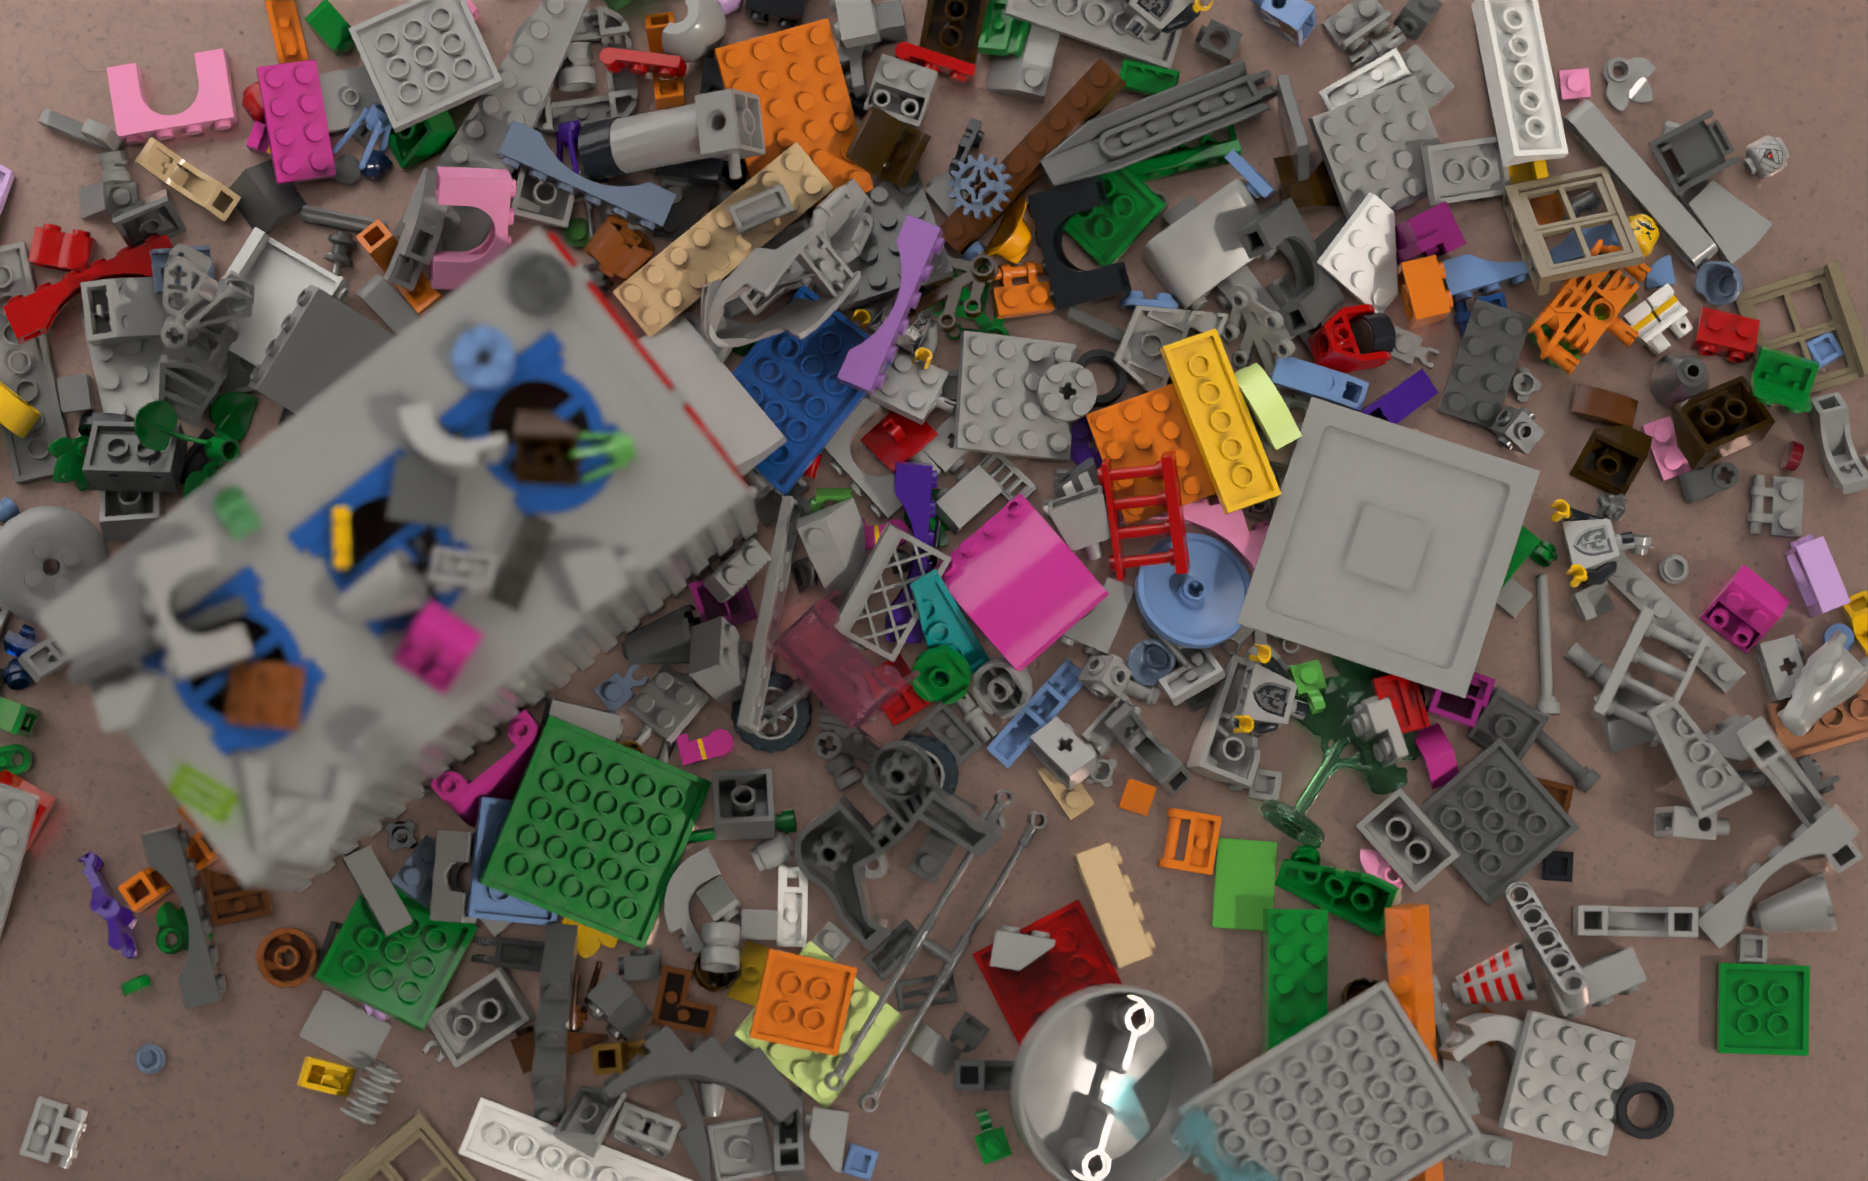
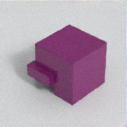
(1428, 232)
(735, 610)
(1459, 710)

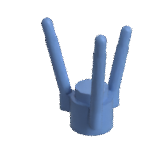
(377, 123)

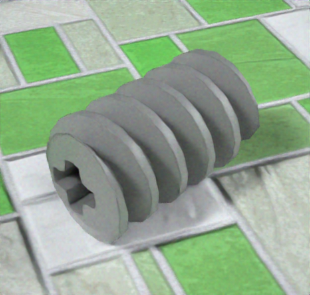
(372, 1092)

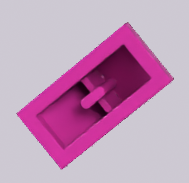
(1436, 755)

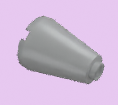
(384, 591)
(1798, 908)

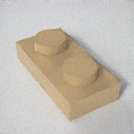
(1073, 801)

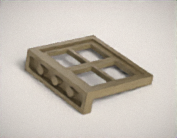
(1531, 235)
(1843, 322)
(395, 1143)

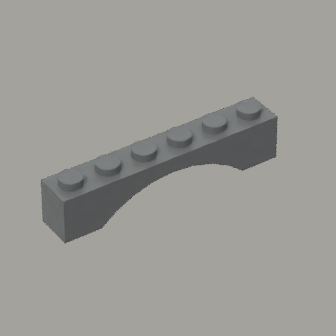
(169, 856)

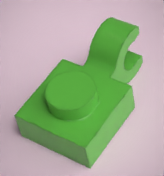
(1310, 682)

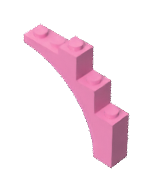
(1227, 528)

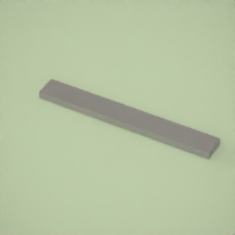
(770, 615)

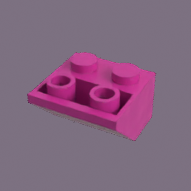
(1745, 609)
(437, 647)

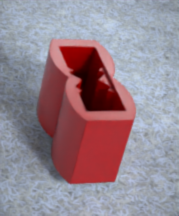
(61, 250)

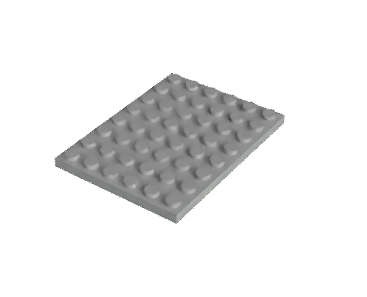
(1340, 1101)

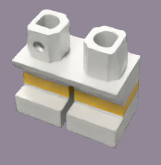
(1655, 316)

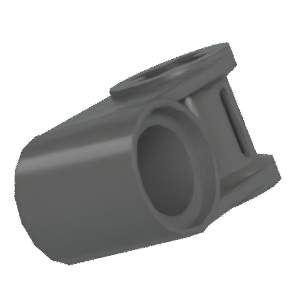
(1704, 481)

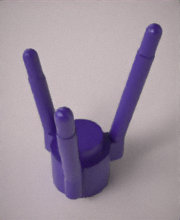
(568, 133)

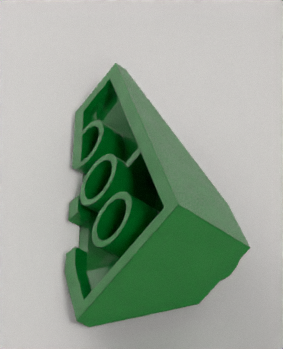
(422, 139)

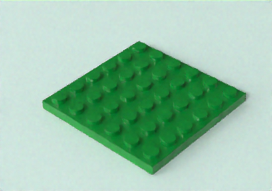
(595, 831)

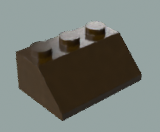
(1719, 422)

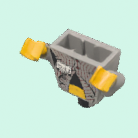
(920, 336)

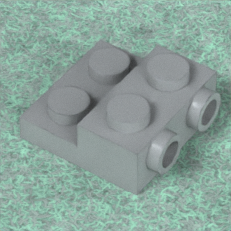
(1377, 722)

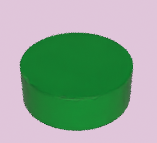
(135, 985)

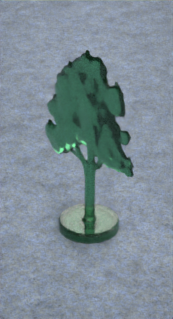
(1336, 724)

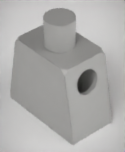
(1082, 520)
(599, 575)
(1683, 824)

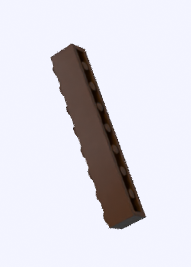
(1023, 163)

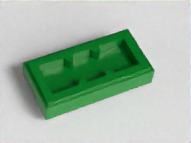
(1147, 78)

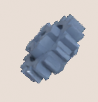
(992, 187)

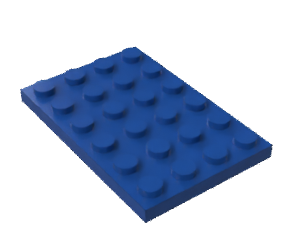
(801, 391)

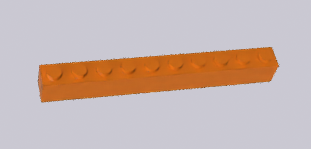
(1412, 980)

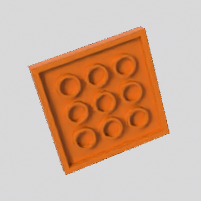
(1137, 435)

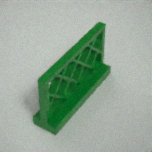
(1188, 158)

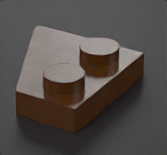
(232, 901)

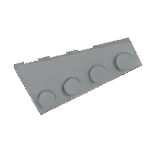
(1697, 763)

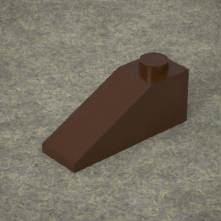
(525, 1044)

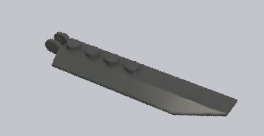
(1159, 123)

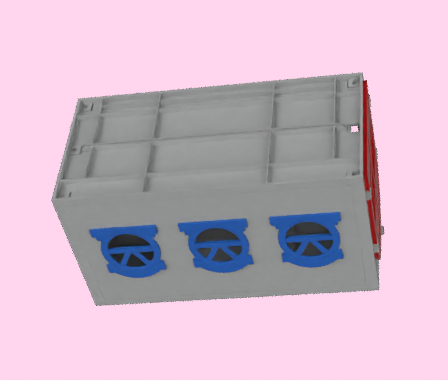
(672, 506)

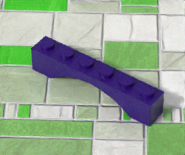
(913, 488)

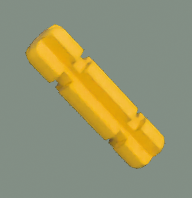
(341, 538)

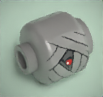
(1766, 156)

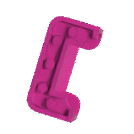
(497, 781)

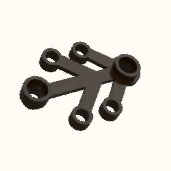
(952, 289)

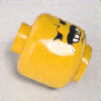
(1645, 232)

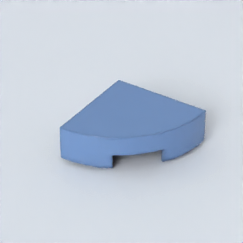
(1660, 274)

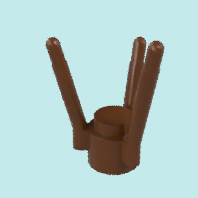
(577, 1015)

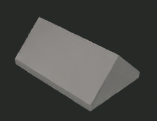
(1407, 839)

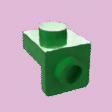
(236, 512)

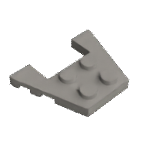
(1151, 330)
(297, 826)

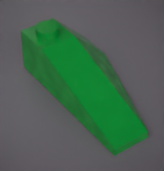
(1346, 893)

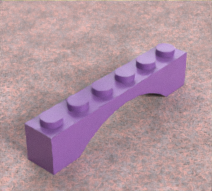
(866, 362)

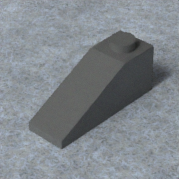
(935, 852)
(790, 1146)

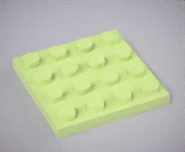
(809, 1067)

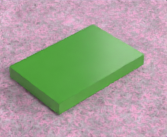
(1243, 883)

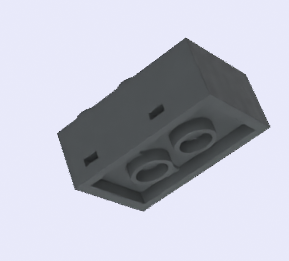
(121, 463)

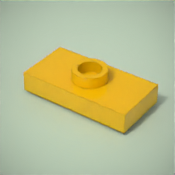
(748, 983)

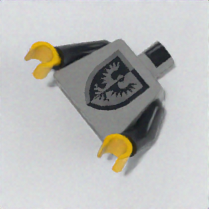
(1161, 15)
(1590, 544)
(1266, 697)

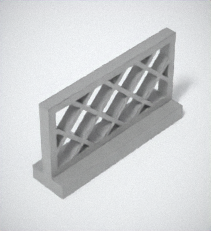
(865, 584)

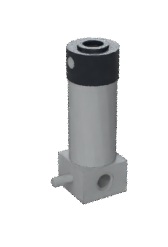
(716, 126)

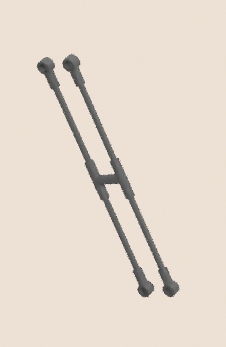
(950, 958)

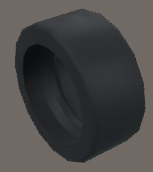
(1121, 375)
(1665, 1102)

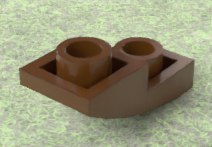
(1604, 405)

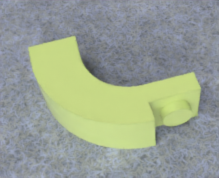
(1267, 406)

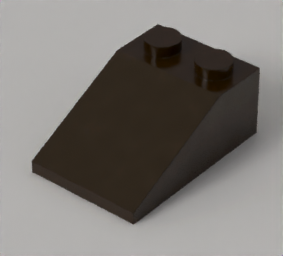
(954, 27)

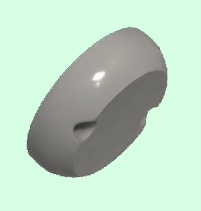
(1106, 1083)

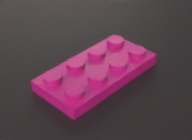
(296, 122)

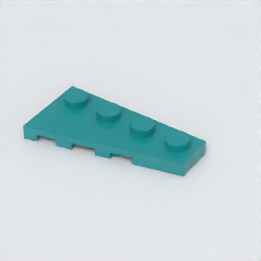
(944, 622)

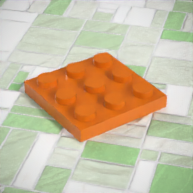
(803, 1002)

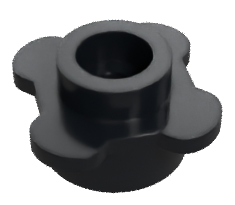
(407, 840)

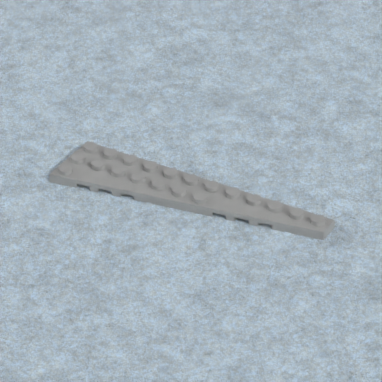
(527, 81)

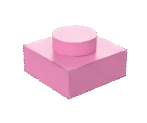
(1574, 84)

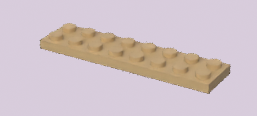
(714, 246)

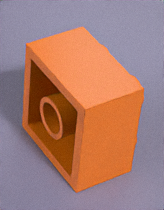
(1423, 291)

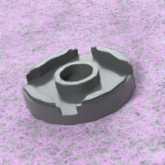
(540, 284)

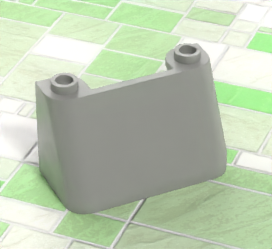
(1204, 246)

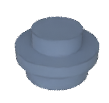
(150, 1058)

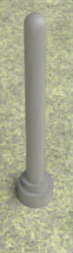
(1547, 702)

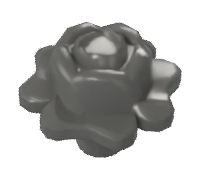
(1612, 506)

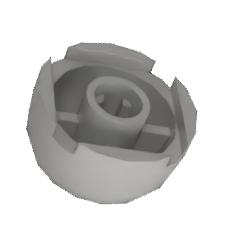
(1002, 688)

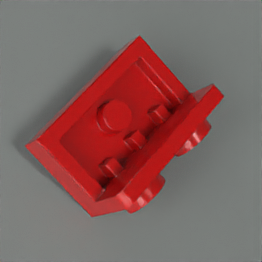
(1726, 335)

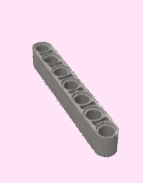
(1640, 184)

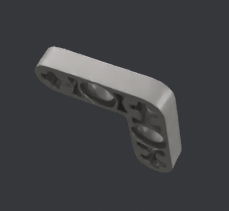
(90, 132)

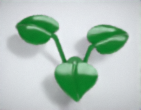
(230, 414)

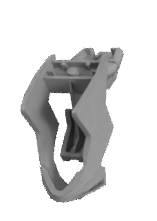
(822, 253)

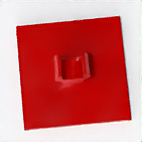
(897, 439)

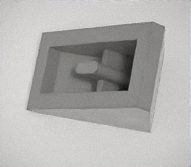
(932, 1048)

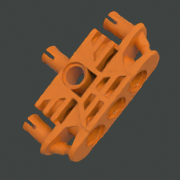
(1587, 328)

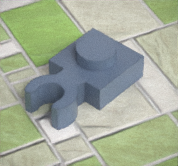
(617, 691)

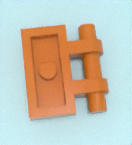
(1021, 299)

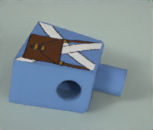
(1289, 17)

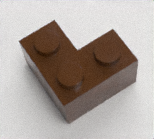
(675, 1009)

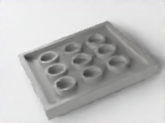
(425, 59)
(1377, 145)
(999, 397)
(1566, 1082)

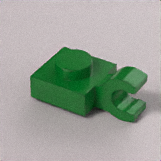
(992, 1141)

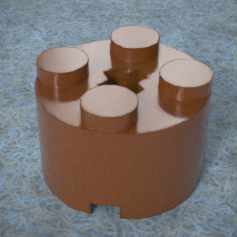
(619, 248)
(273, 965)

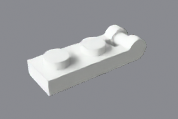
(792, 908)

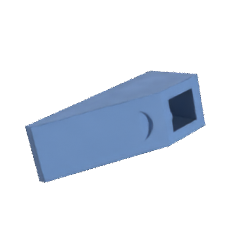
(1320, 382)

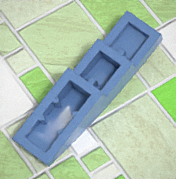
(1037, 713)

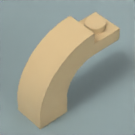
(187, 180)

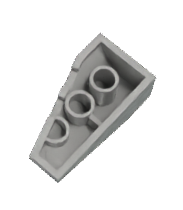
(1030, 73)
(835, 546)
(1217, 749)

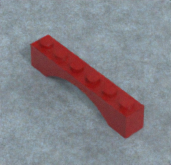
(35, 313)

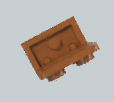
(265, 695)

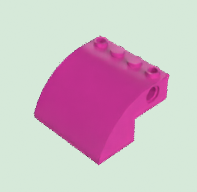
(1020, 582)

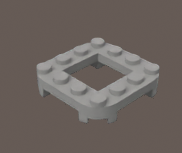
(622, 87)

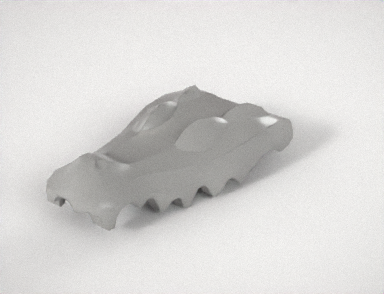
(1825, 682)

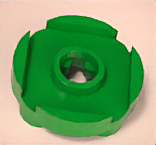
(947, 661)

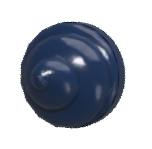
(376, 165)
(16, 676)

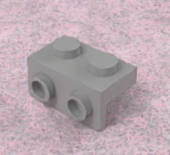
(462, 571)

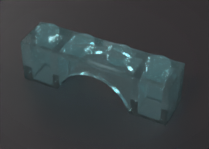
(1197, 1135)

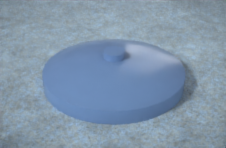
(1196, 606)

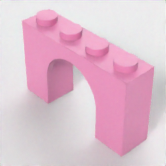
(212, 107)
(482, 189)

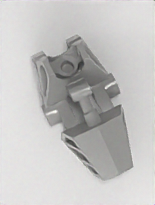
(187, 368)

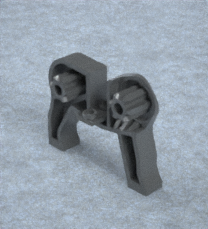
(843, 841)

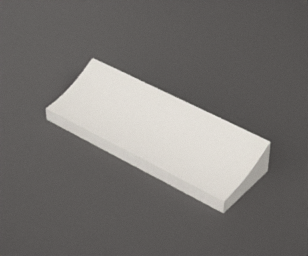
(1519, 80)

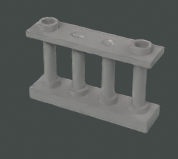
(1634, 653)

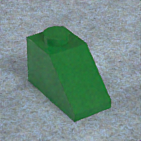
(330, 28)
(17, 717)

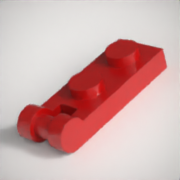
(642, 62)
(958, 70)

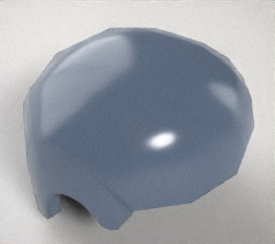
(1719, 282)
(1150, 661)

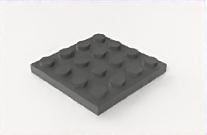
(880, 256)
(1497, 820)

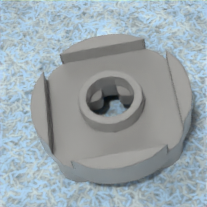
(1080, 381)

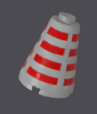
(1498, 979)

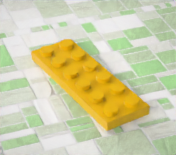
(1220, 421)

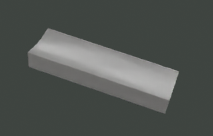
(714, 394)

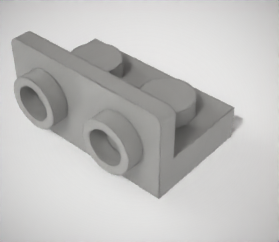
(1356, 22)

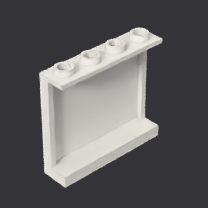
(278, 280)

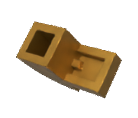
(614, 1056)

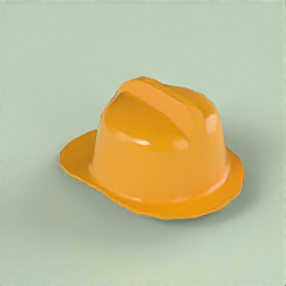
(1012, 235)

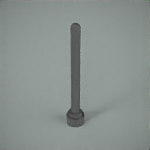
(1584, 776)

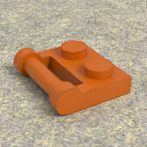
(1200, 843)

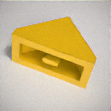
(326, 1076)

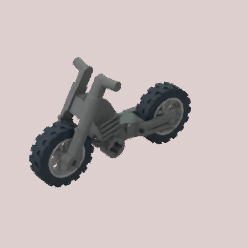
(848, 739)

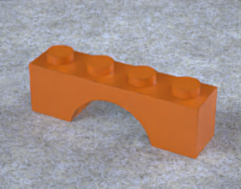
(150, 886)

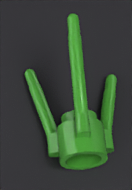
(618, 448)

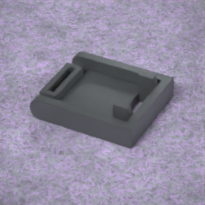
(1697, 149)

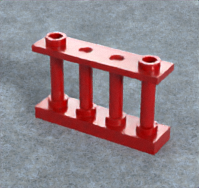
(1168, 498)

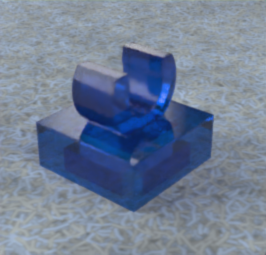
(19, 643)

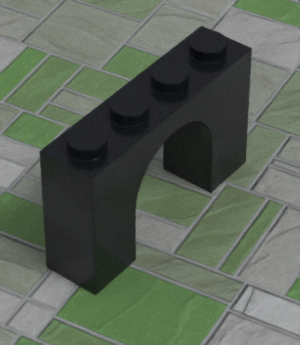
(1051, 213)

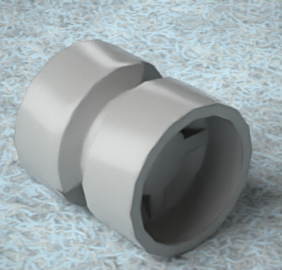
(576, 70)
(720, 942)

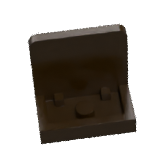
(887, 147)

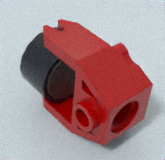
(1364, 342)

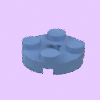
(483, 340)

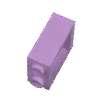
(1816, 575)

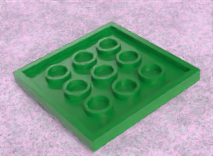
(397, 972)

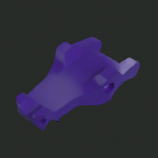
(119, 919)

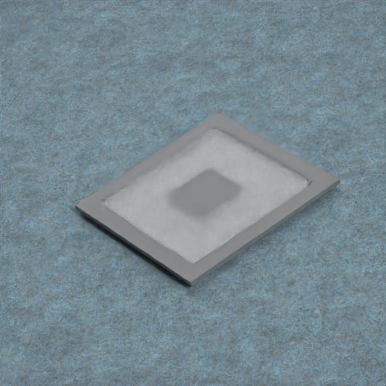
(1388, 547)

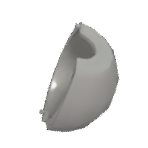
(697, 33)

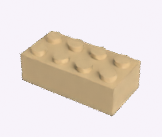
(1113, 905)

